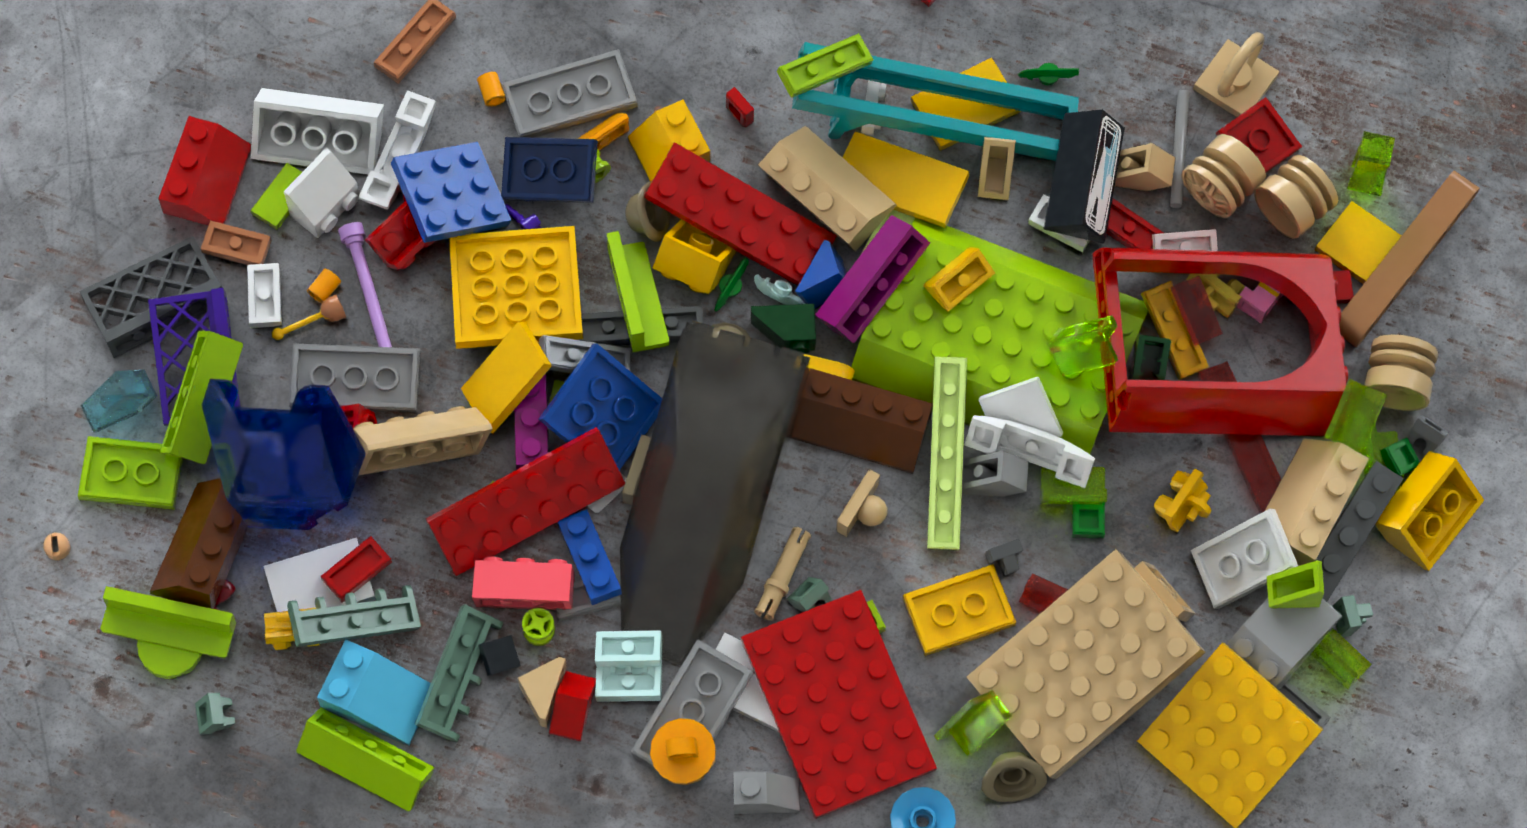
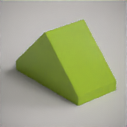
(1296, 587)

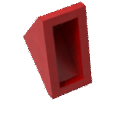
(572, 706)

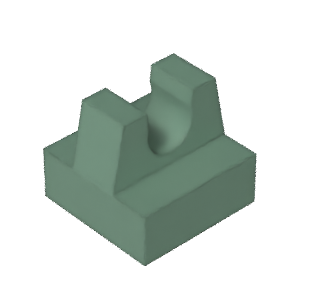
(809, 593)
(1352, 615)
(210, 713)

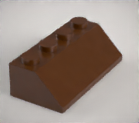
(861, 420)
(201, 548)

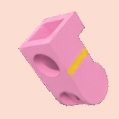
(1258, 302)

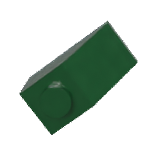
(787, 325)

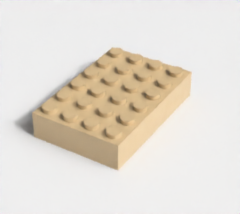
(1087, 664)

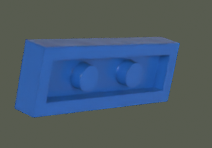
(589, 557)

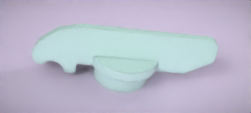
(779, 291)

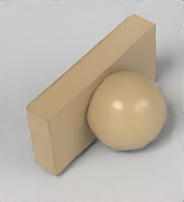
(863, 506)

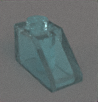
(118, 399)

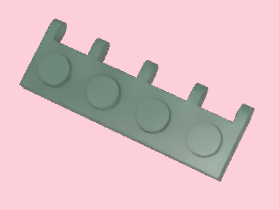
(354, 618)
(455, 672)

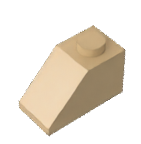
(1145, 168)

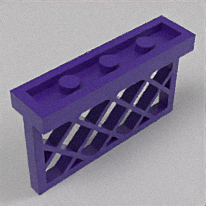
(218, 322)

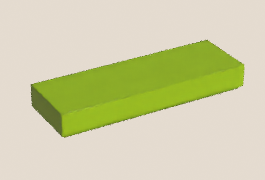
(825, 65)

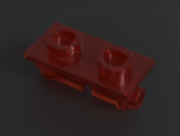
(1196, 310)
(1040, 593)

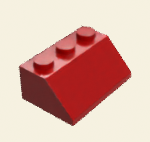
(204, 172)

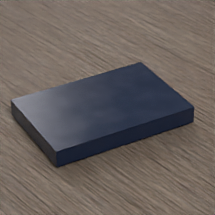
(549, 169)

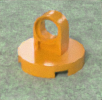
(683, 751)

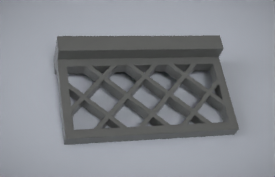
(136, 327)

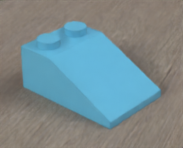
(374, 692)

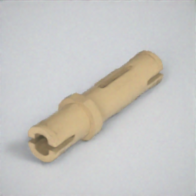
(777, 585)

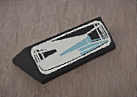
(1084, 175)

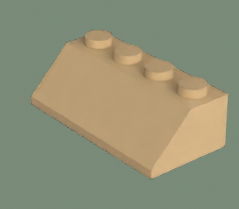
(827, 186)
(422, 439)
(1315, 494)

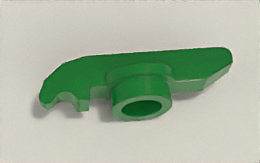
(1049, 73)
(731, 285)

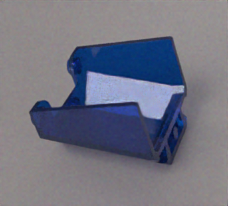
(283, 463)

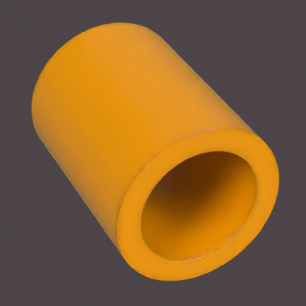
(491, 89)
(324, 285)

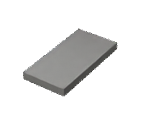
(569, 95)
(365, 375)
(701, 691)

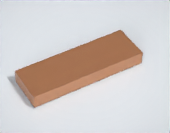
(414, 40)

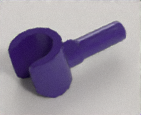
(530, 222)

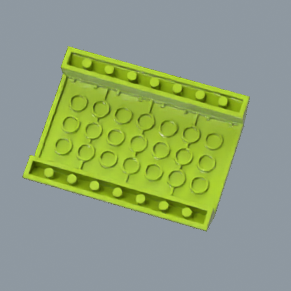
(996, 327)

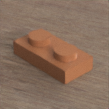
(235, 244)

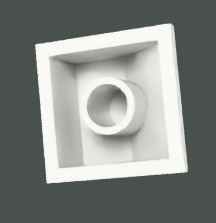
(321, 194)

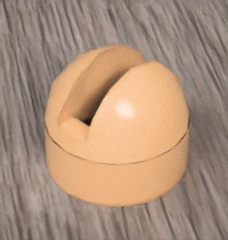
(63, 545)

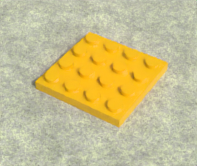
(515, 279)
(1230, 735)

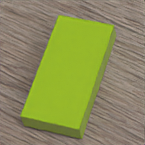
(272, 205)

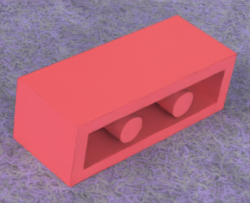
(523, 584)

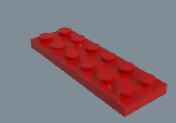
(736, 214)
(526, 501)

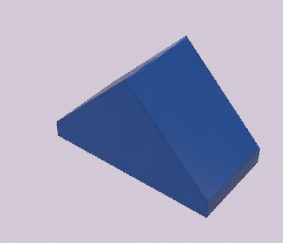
(821, 276)

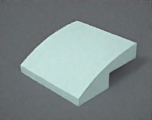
(628, 666)

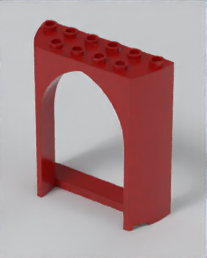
(1289, 405)

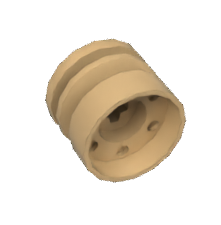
(1223, 175)
(1296, 196)
(1402, 371)

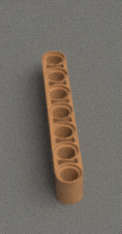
(1406, 257)

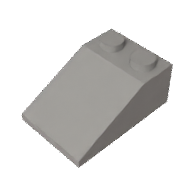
(1282, 638)

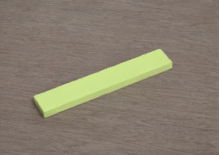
(947, 453)

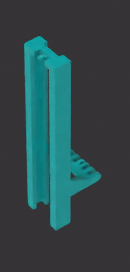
(853, 113)

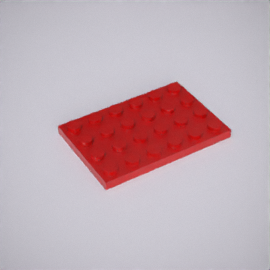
(838, 704)

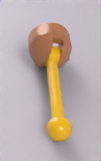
(330, 310)

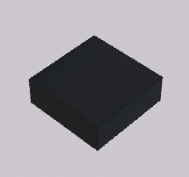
(499, 655)

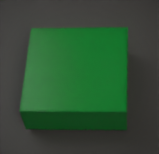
(1400, 457)
(1088, 520)

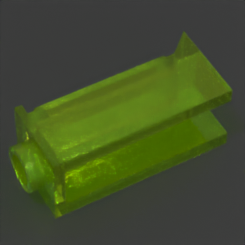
(1371, 163)

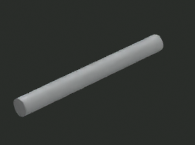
(1179, 149)

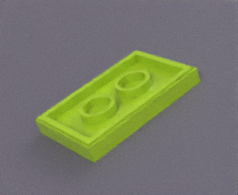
(129, 473)

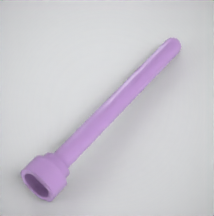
(353, 237)

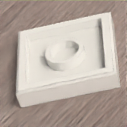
(1023, 404)

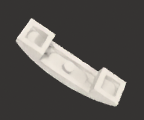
(406, 138)
(1032, 445)

